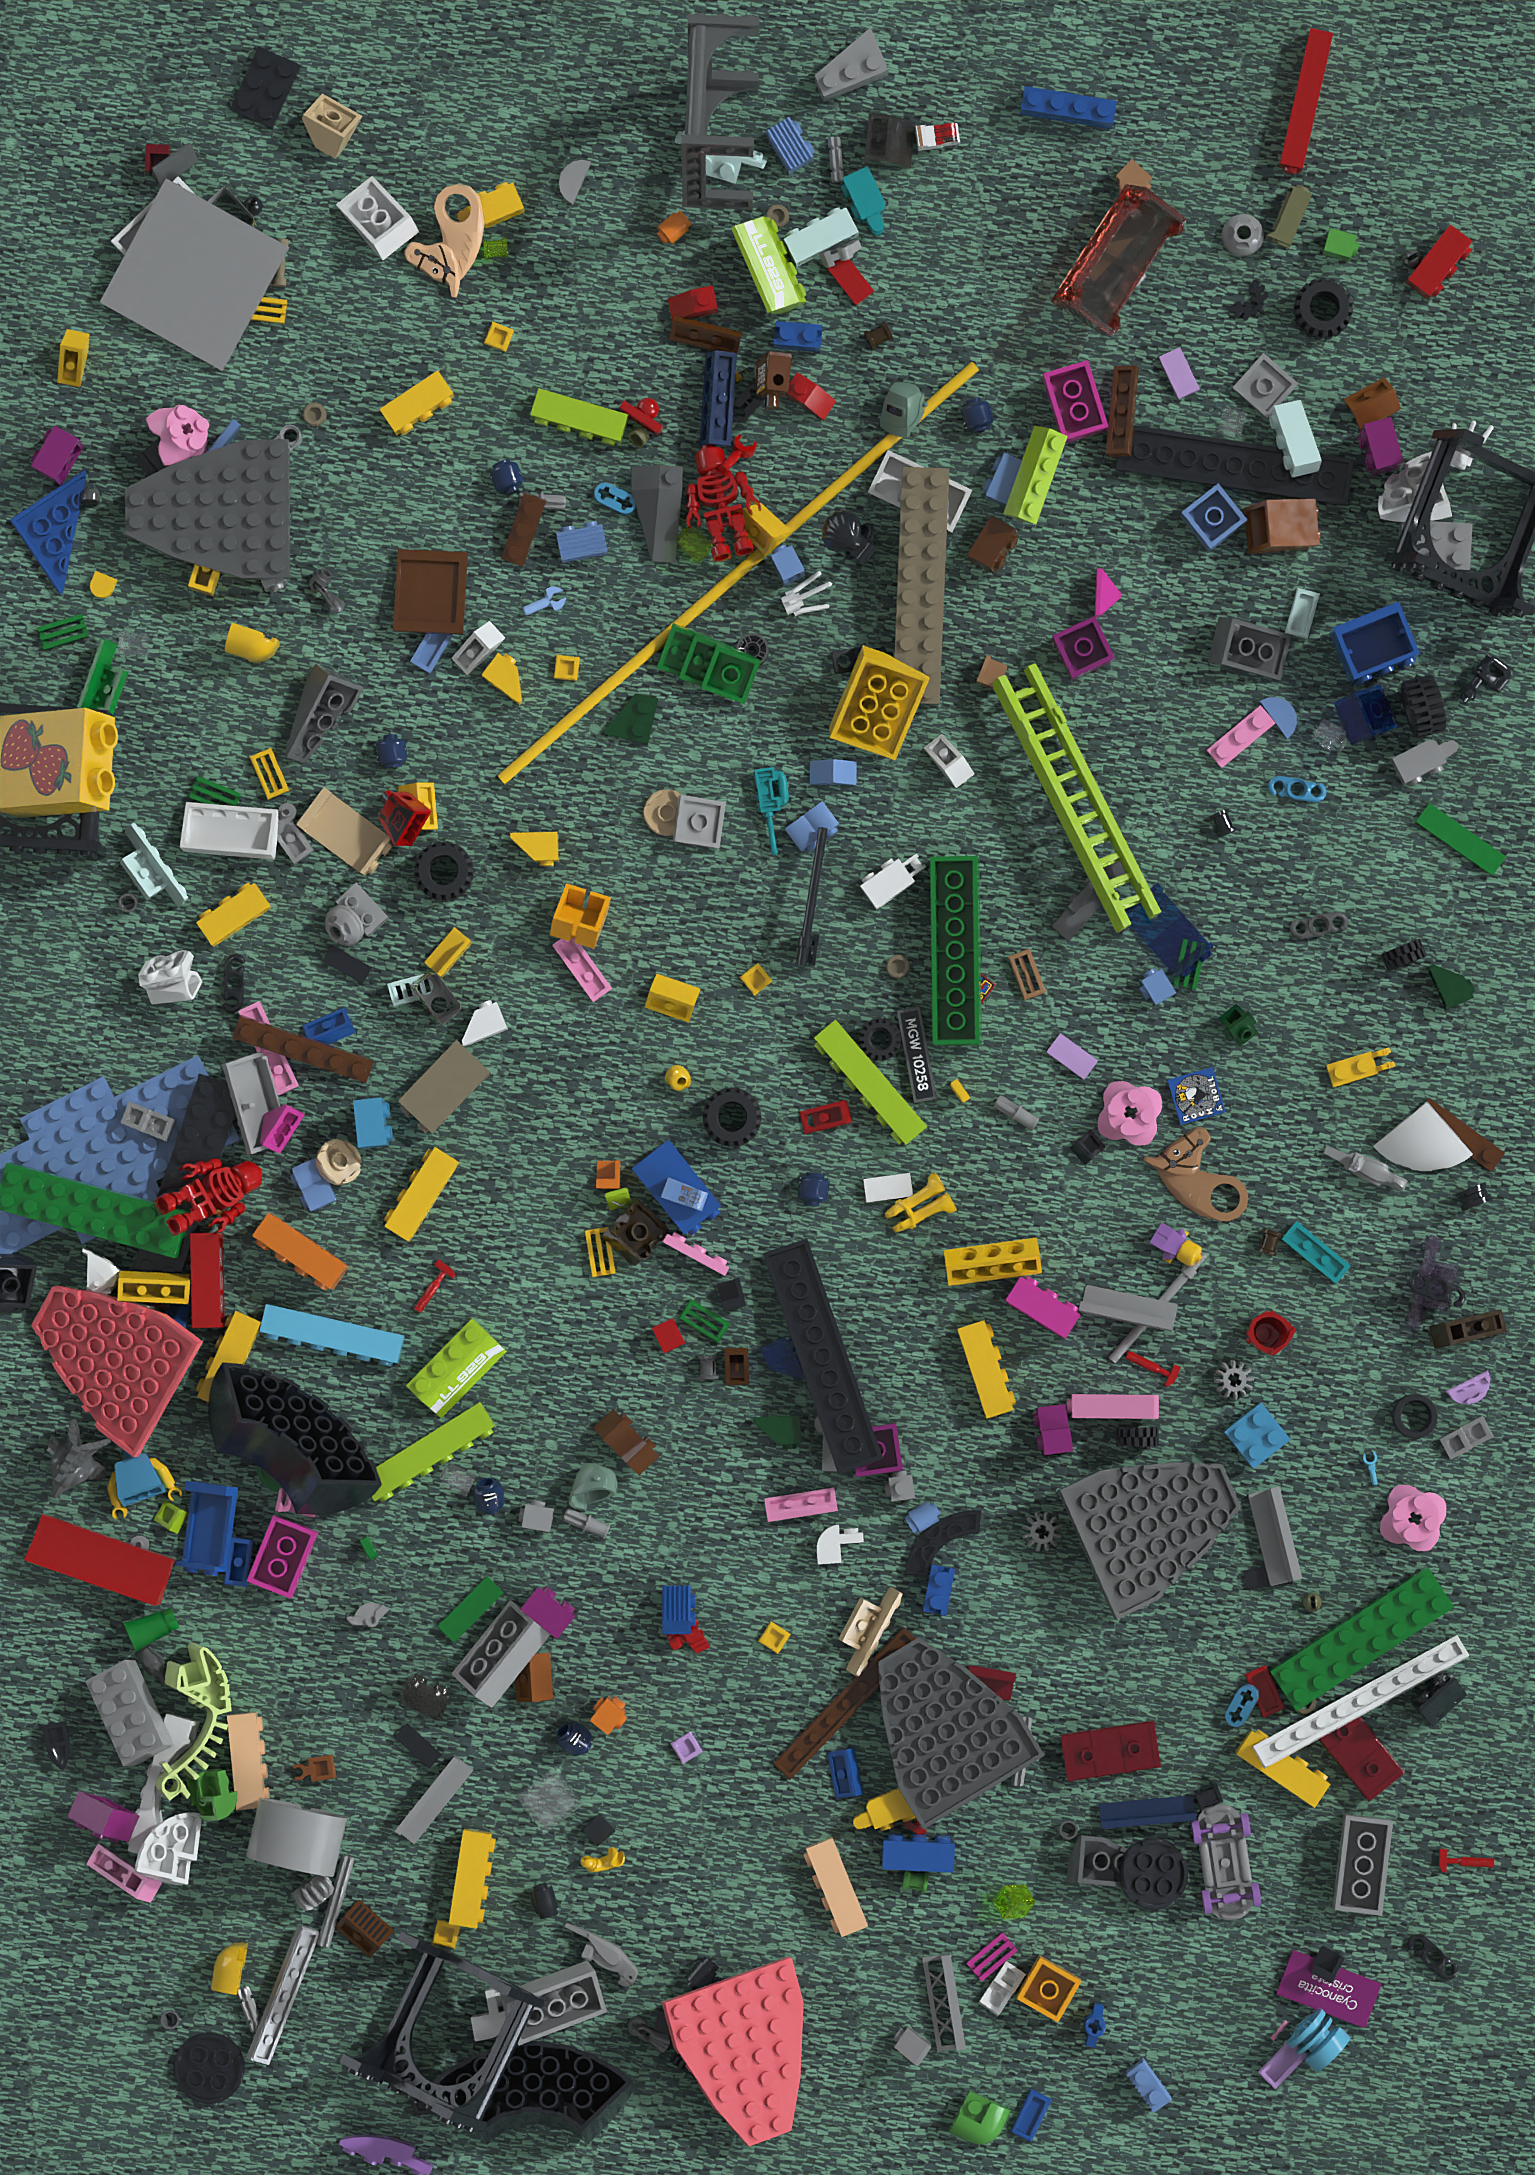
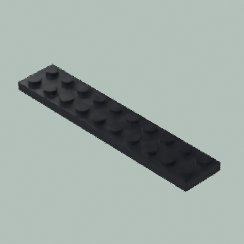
(1233, 466)
(199, 1139)
(822, 1356)

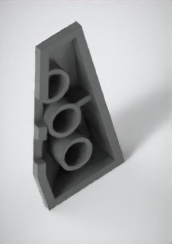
(658, 503)
(321, 703)
(1095, 1861)

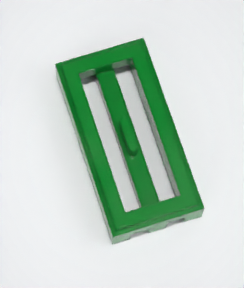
(44, 638)
(199, 780)
(1185, 984)
(687, 1310)

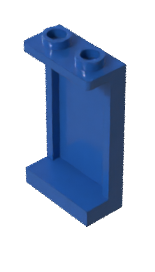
(669, 1163)
(209, 1527)

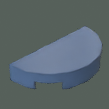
(227, 435)
(1282, 714)

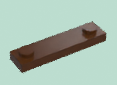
(1122, 411)
(1483, 1150)

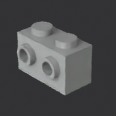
(367, 910)

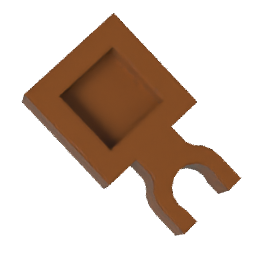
(319, 1768)

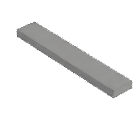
(283, 1994)

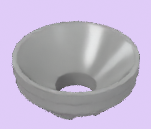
(1239, 246)
(348, 924)

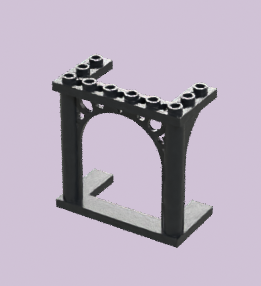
(1505, 593)
(86, 838)
(381, 2059)

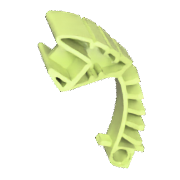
(206, 1687)

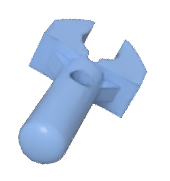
(545, 602)

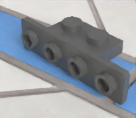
(1083, 905)

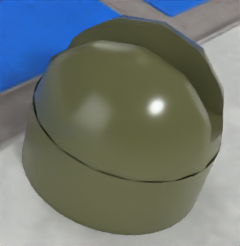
(642, 434)
(1307, 1602)

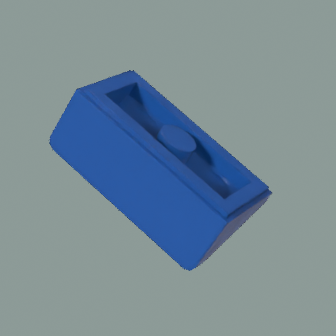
(330, 1027)
(239, 1562)
(845, 1773)

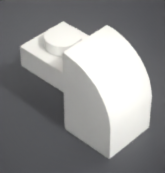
(829, 1543)
(489, 2024)

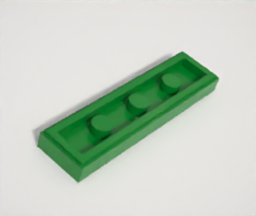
(1460, 839)

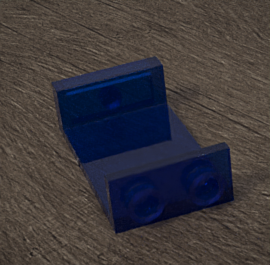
(1166, 934)

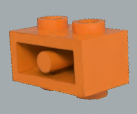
(609, 1714)

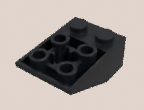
(1439, 1698)

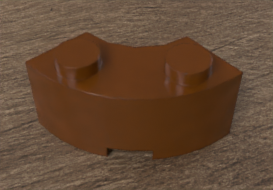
(626, 1442)

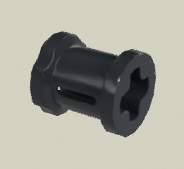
(1223, 823)
(1208, 1796)

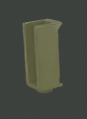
(1290, 216)

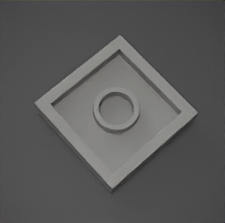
(1265, 385)
(699, 821)

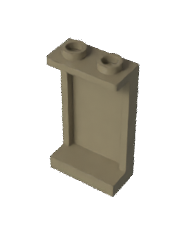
(443, 1087)

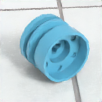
(1314, 2036)

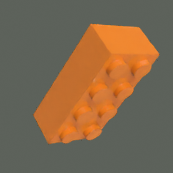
(301, 1251)

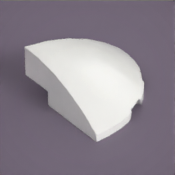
(1401, 491)
(1423, 1142)
(170, 1849)

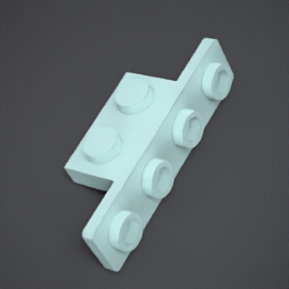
(728, 167)
(148, 869)

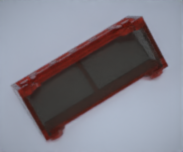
(1117, 258)

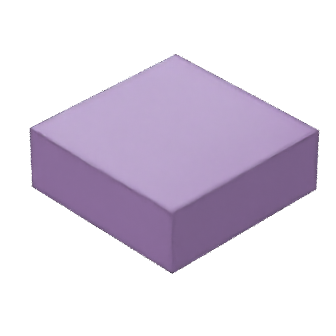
(686, 1747)

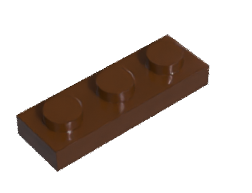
(705, 335)
(523, 529)

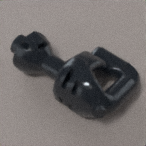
(1483, 674)

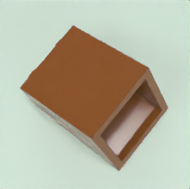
(1282, 525)

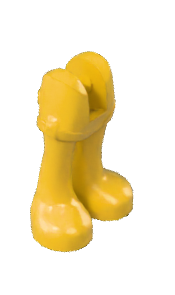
(933, 1188)

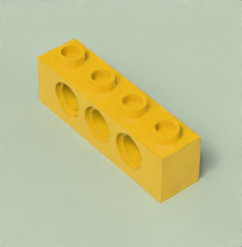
(992, 1261)

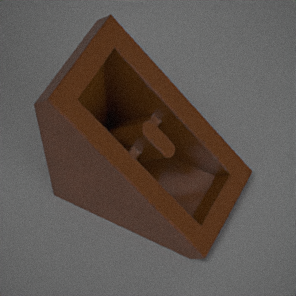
(736, 1366)

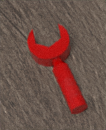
(739, 450)

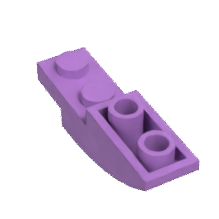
(377, 2147)

